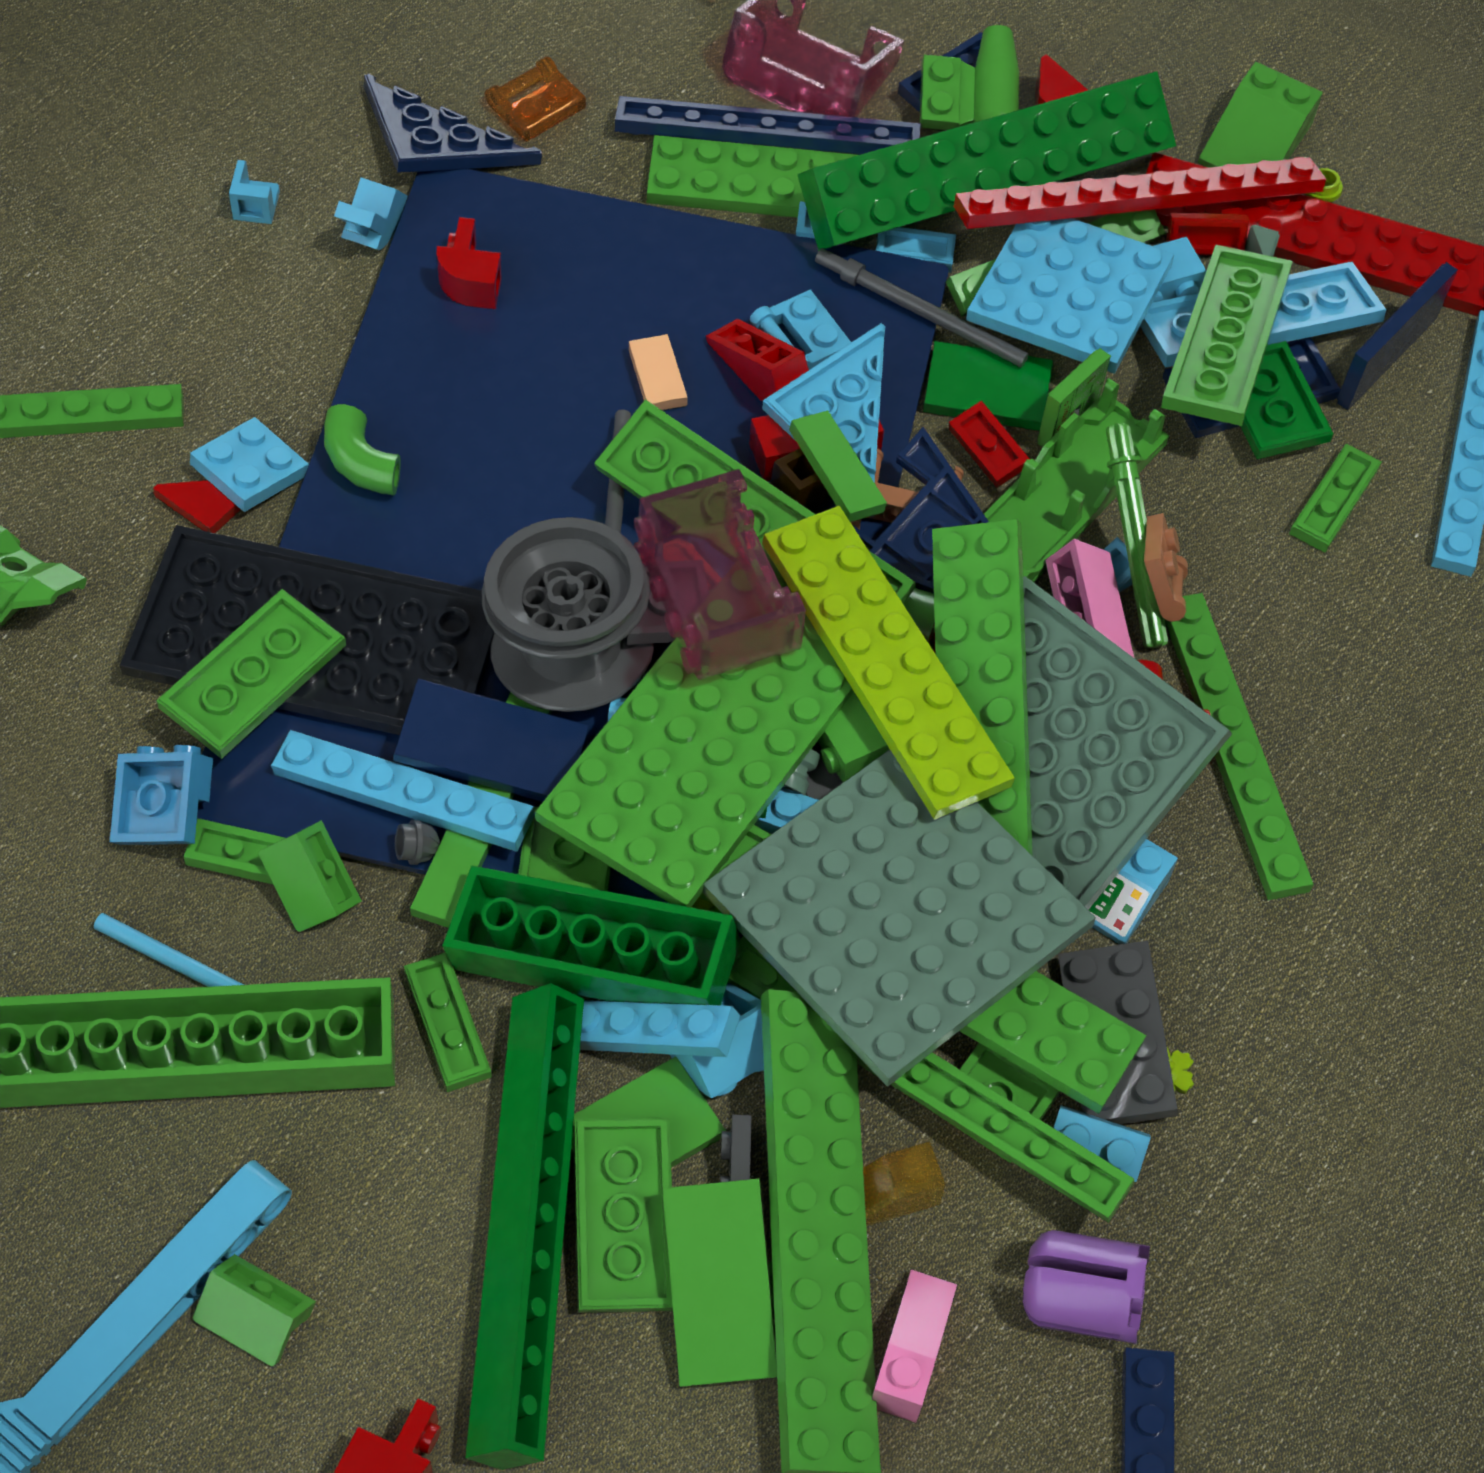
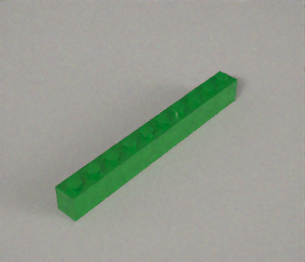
(526, 1231)

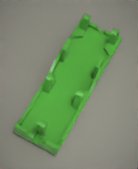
(1071, 479)

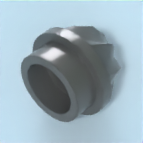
(416, 842)

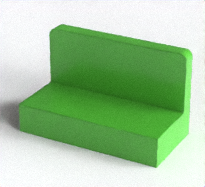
(309, 877)
(251, 1309)

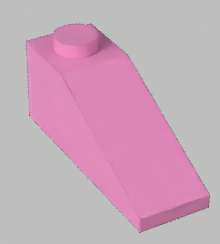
(913, 1346)

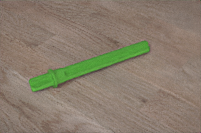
(1134, 524)

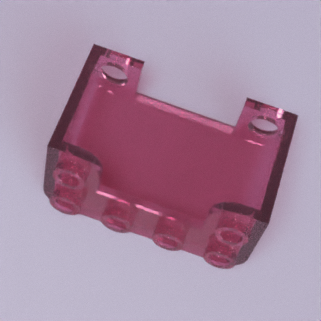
(801, 71)

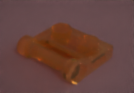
(542, 107)

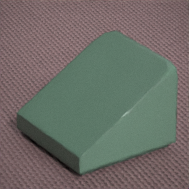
(1262, 240)

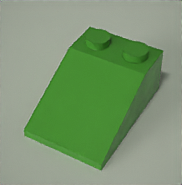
(1262, 119)

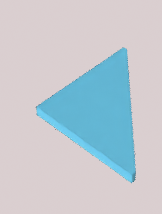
(846, 387)

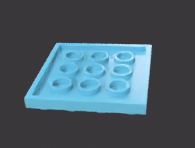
(1071, 288)

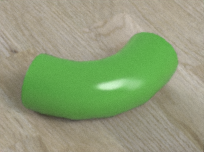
(354, 456)

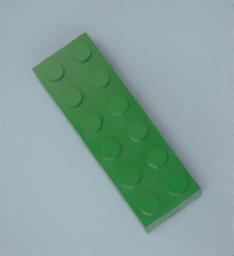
(590, 940)

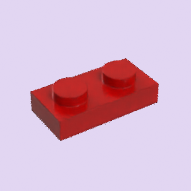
(988, 443)

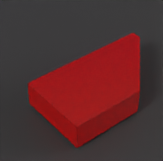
(198, 503)

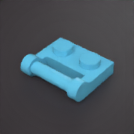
(806, 322)

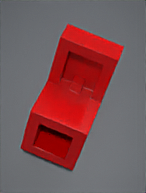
(467, 273)
(377, 1455)

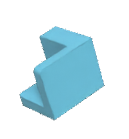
(252, 199)

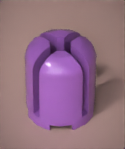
(1086, 1285)

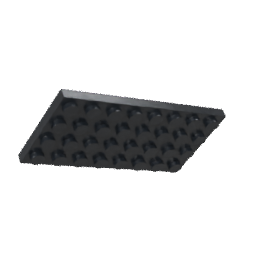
(391, 622)

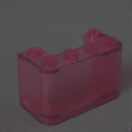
(715, 577)

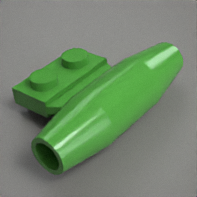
(965, 94)

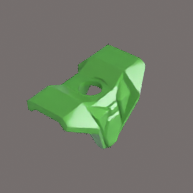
(29, 580)

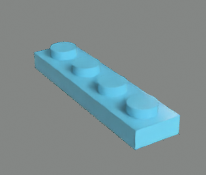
(658, 1028)

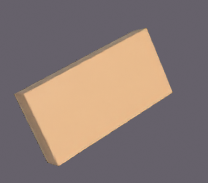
(658, 372)

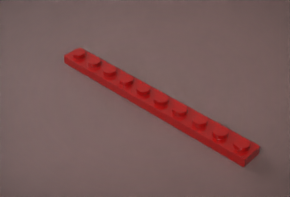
(1138, 192)

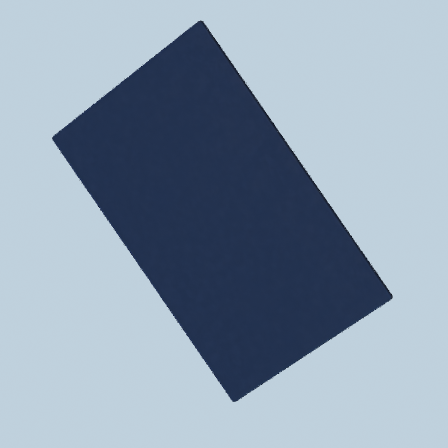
(519, 403)

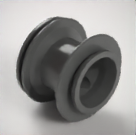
(589, 593)

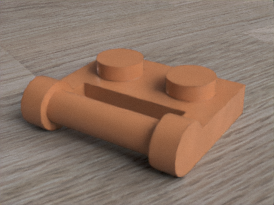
(1165, 567)

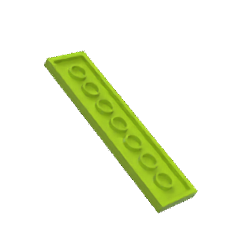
(888, 662)

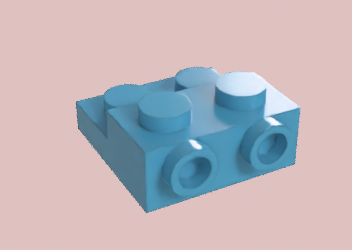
(159, 795)

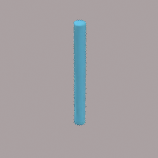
(161, 952)

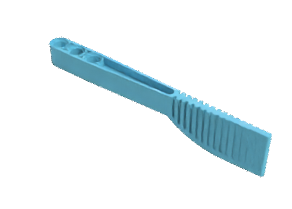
(138, 1317)

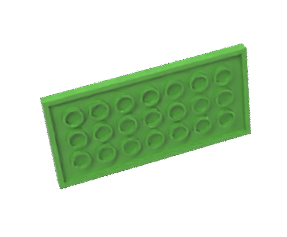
(694, 765)

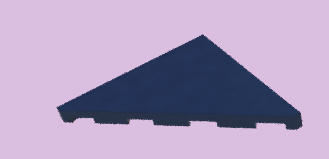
(438, 139)

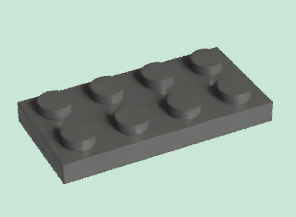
(1124, 985)

